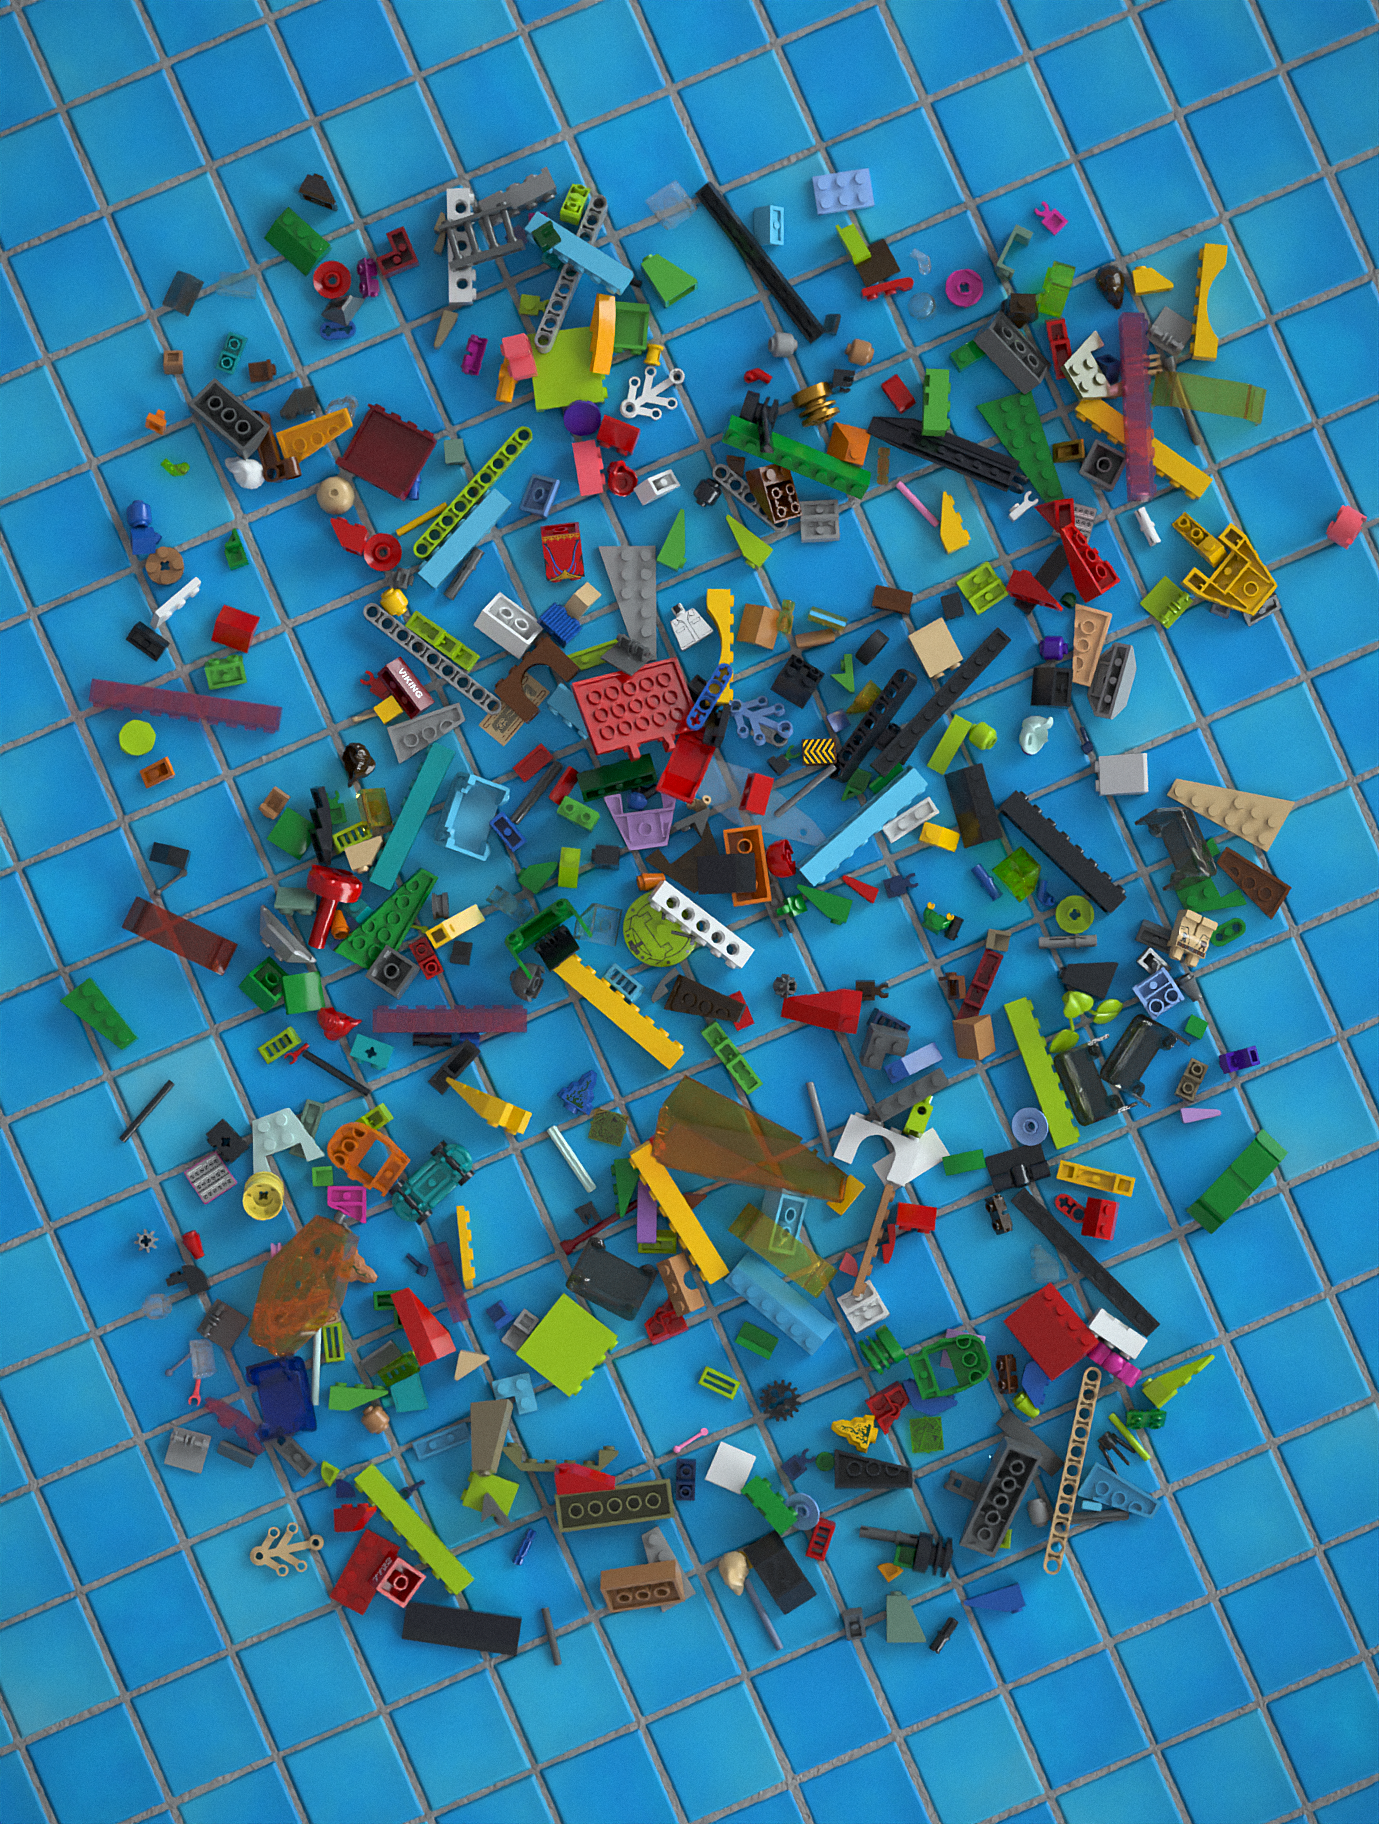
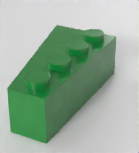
(97, 1010)

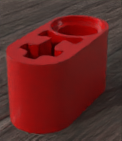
(898, 394)
(746, 1019)
(1069, 1201)

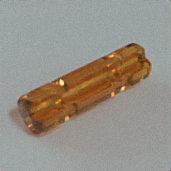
(883, 466)

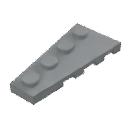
(421, 731)
(658, 1550)

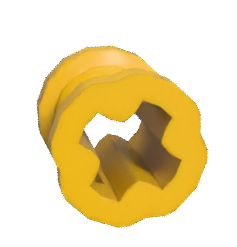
(653, 355)

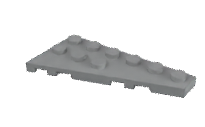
(634, 585)

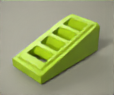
(336, 846)
(292, 1035)

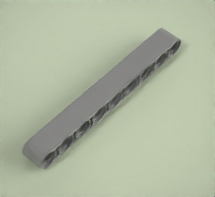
(569, 282)
(423, 656)

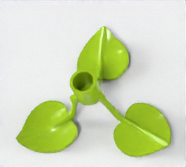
(1076, 1004)

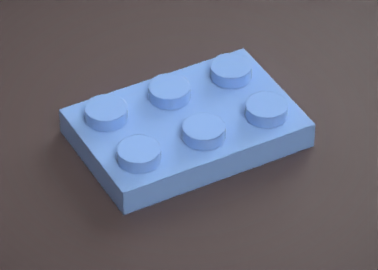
(843, 191)

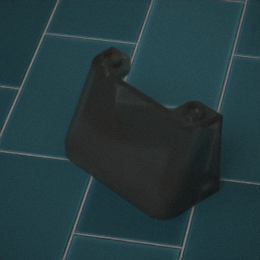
(610, 1280)

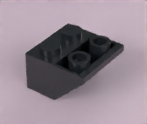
(797, 681)
(1052, 687)

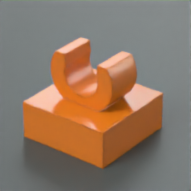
(156, 422)

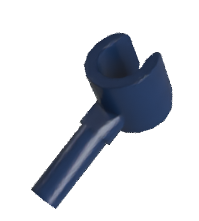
(1087, 747)
(422, 1269)
(411, 1489)

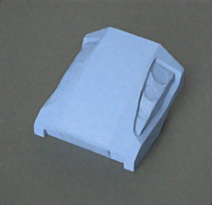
(1158, 993)

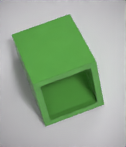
(667, 279)

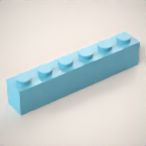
(584, 257)
(464, 539)

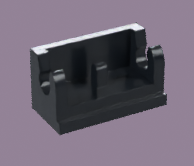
(841, 379)
(585, 1211)

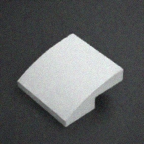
(865, 1310)
(730, 1468)

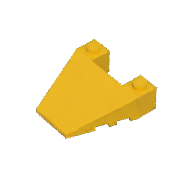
(1240, 579)
(493, 1109)

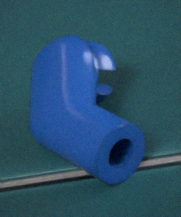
(1043, 896)

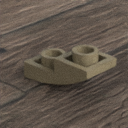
(1191, 1080)

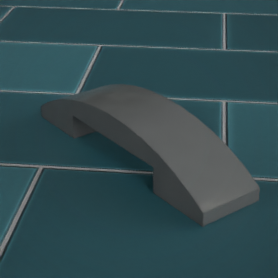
(1019, 1431)

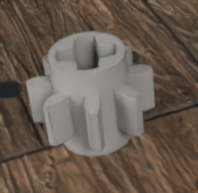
(143, 1245)

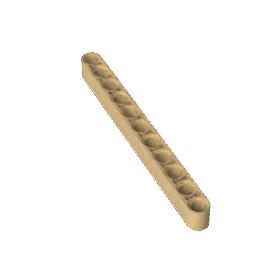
(1071, 1460)

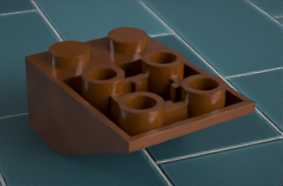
(774, 492)

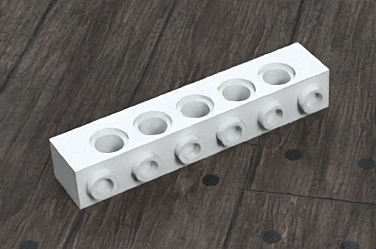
(459, 296)
(741, 950)

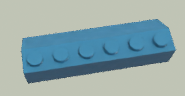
(780, 1303)

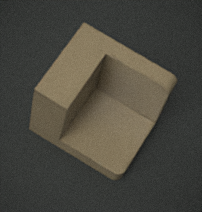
(997, 940)

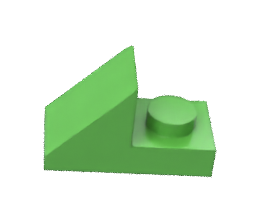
(847, 679)

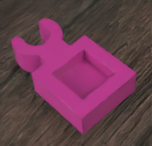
(1052, 220)

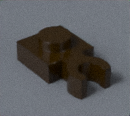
(870, 989)

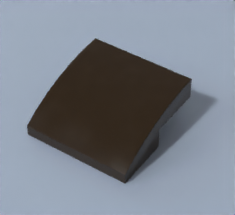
(879, 266)

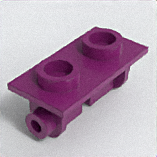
(366, 269)
(472, 362)

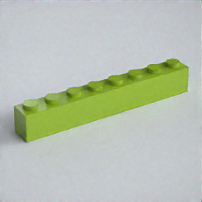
(1040, 1072)
(414, 1529)

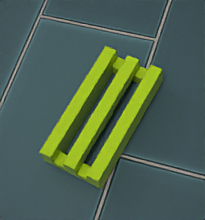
(341, 1345)
(733, 1389)

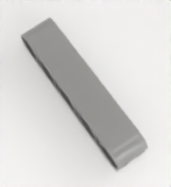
(741, 493)

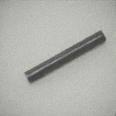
(551, 1636)

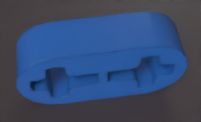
(339, 334)

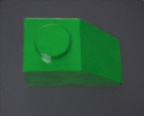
(536, 875)

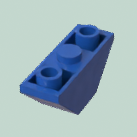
(1033, 1383)
(928, 1406)

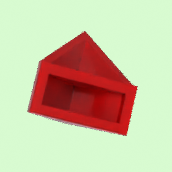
(1058, 513)

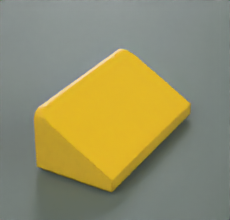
(852, 1190)

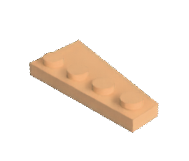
(1089, 637)

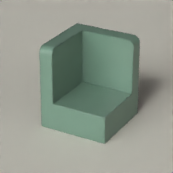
(454, 452)

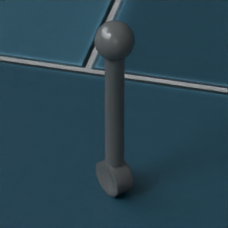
(157, 892)

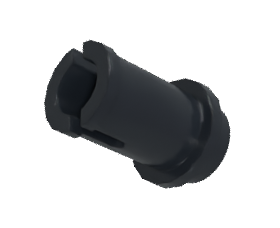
(953, 928)

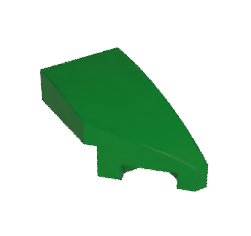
(235, 552)
(857, 784)

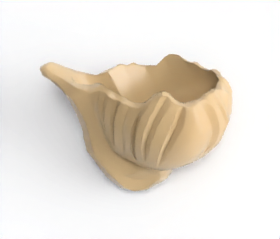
(734, 1570)

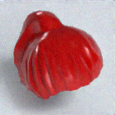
(621, 478)
(335, 1023)

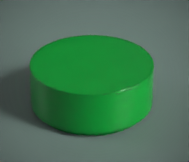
(825, 1461)

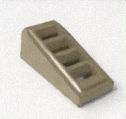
(446, 324)

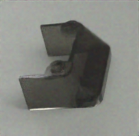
(1184, 845)
(1135, 1053)
(1084, 1084)

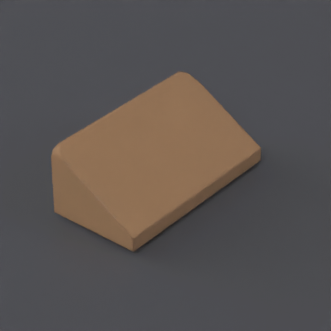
(814, 638)

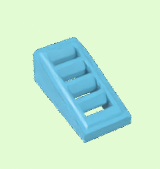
(636, 993)

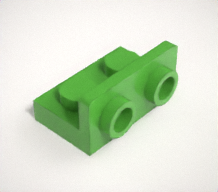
(225, 671)

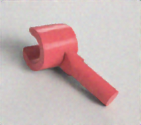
(196, 1392)

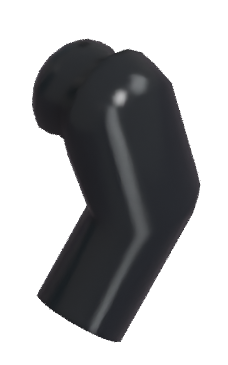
(647, 792)

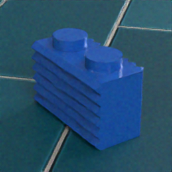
(559, 624)
(507, 832)

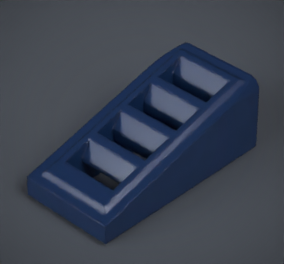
(875, 1015)

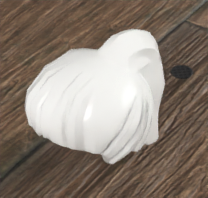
(246, 472)

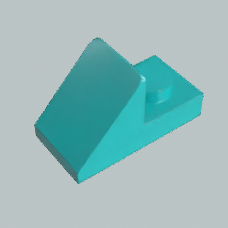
(358, 910)

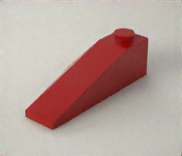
(829, 1010)
(423, 1330)

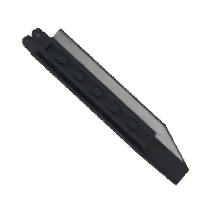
(950, 452)

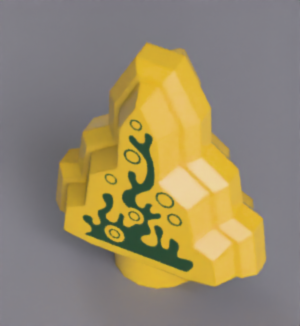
(858, 1431)

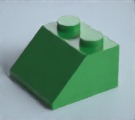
(264, 984)

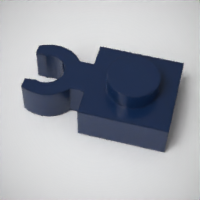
(897, 885)
(796, 1466)

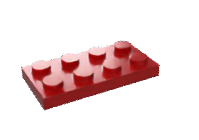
(353, 1585)

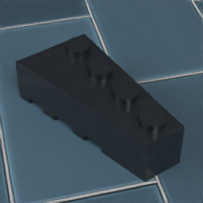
(861, 1472)

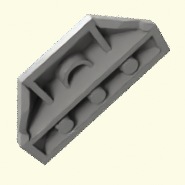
(1112, 681)
(282, 940)

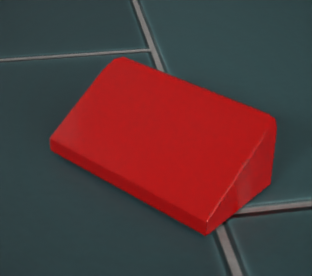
(564, 785)

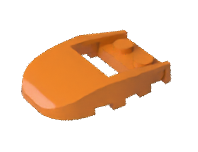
(350, 1146)

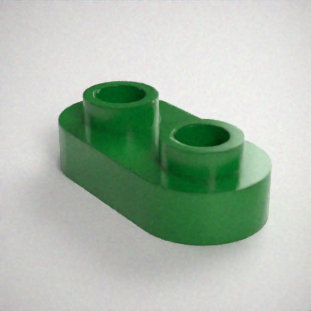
(1227, 932)

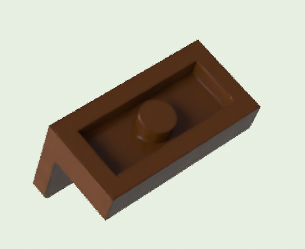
(892, 600)

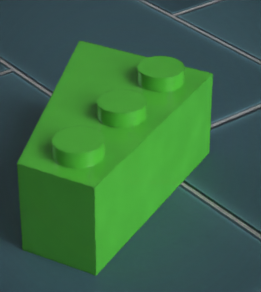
(935, 402)

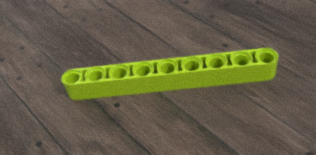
(476, 484)

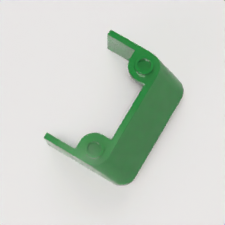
(540, 926)

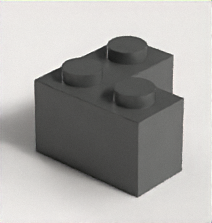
(880, 1041)

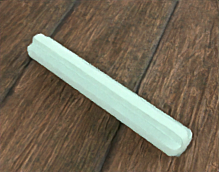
(571, 1159)

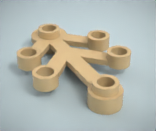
(283, 1550)

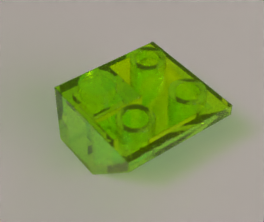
(1018, 873)

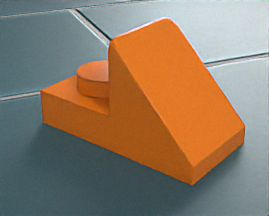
(157, 772)

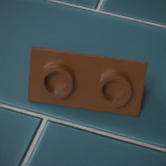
(1007, 1383)

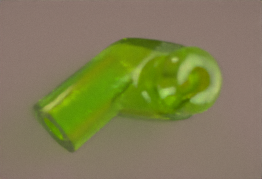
(177, 469)

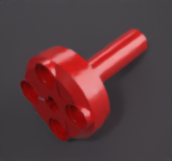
(333, 886)

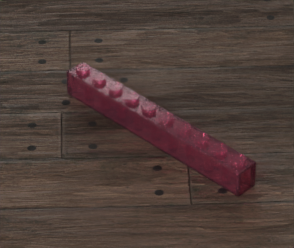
(1136, 407)
(187, 705)

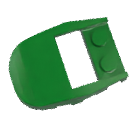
(968, 1359)

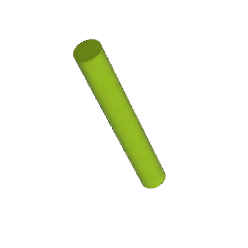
(1129, 1437)

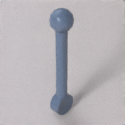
(169, 1372)

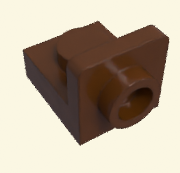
(262, 371)

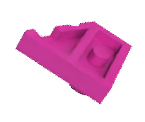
(349, 1200)

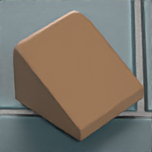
(173, 362)

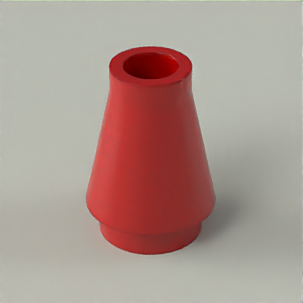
(193, 1244)

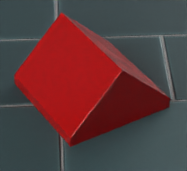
(235, 628)

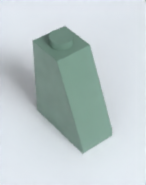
(901, 1620)

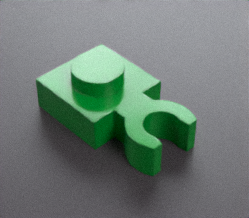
(337, 810)

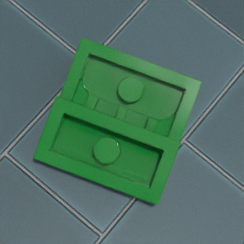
(292, 833)
(302, 992)

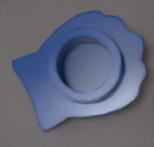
(636, 801)

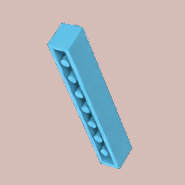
(862, 825)

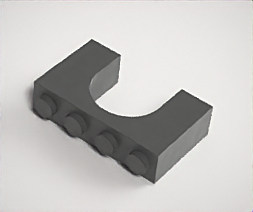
(910, 1095)

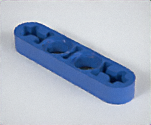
(710, 697)

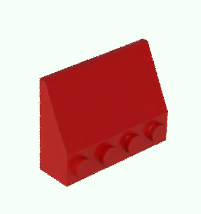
(1051, 1332)

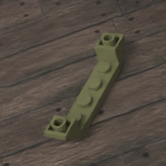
(514, 1452)

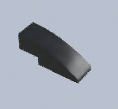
(454, 1066)

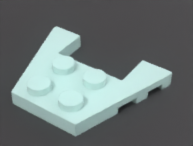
(278, 1133)

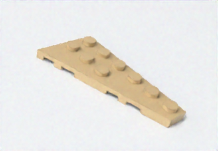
(1242, 813)

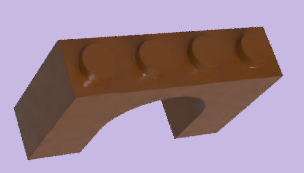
(511, 688)

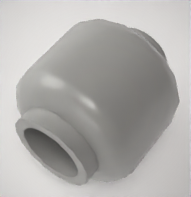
(782, 345)

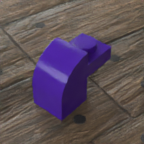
(1239, 1059)

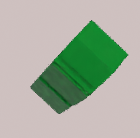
(1237, 1182)

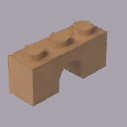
(672, 1274)

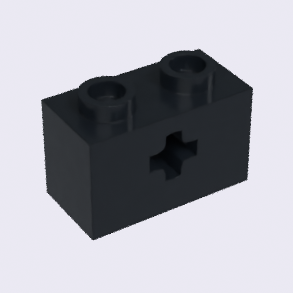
(224, 1130)

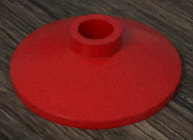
(330, 270)
(382, 542)

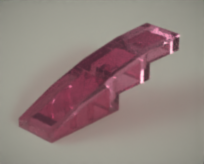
(450, 1282)

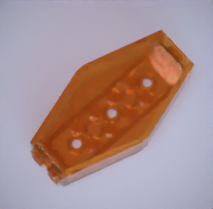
(322, 1289)

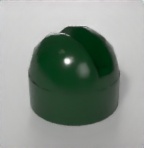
(1068, 600)

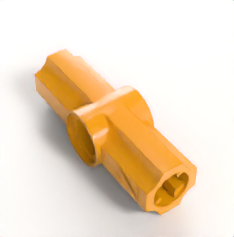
(506, 384)

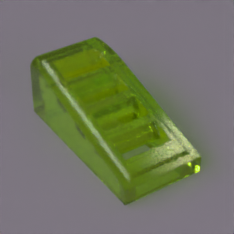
(396, 1364)

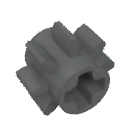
(402, 578)
(784, 985)

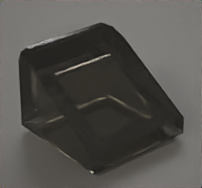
(832, 323)

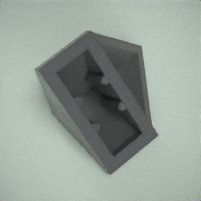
(342, 309)

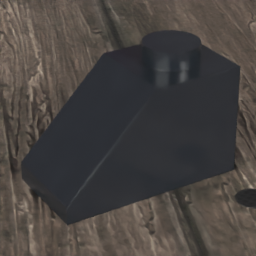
(170, 855)

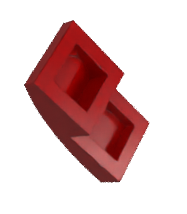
(887, 1249)

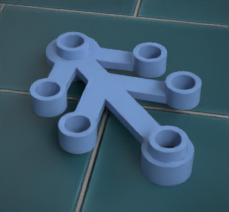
(759, 717)

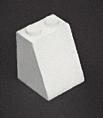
(1121, 774)

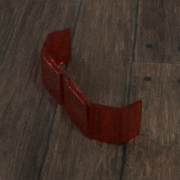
(180, 936)

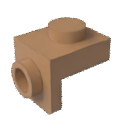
(274, 803)

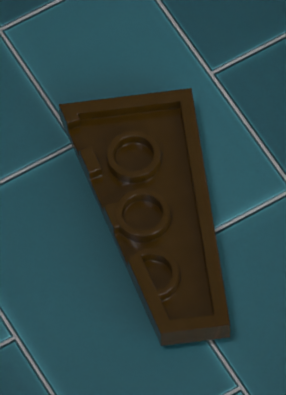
(701, 1000)

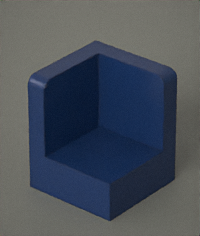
(1110, 367)

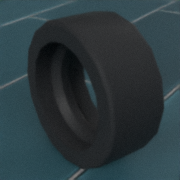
(871, 647)

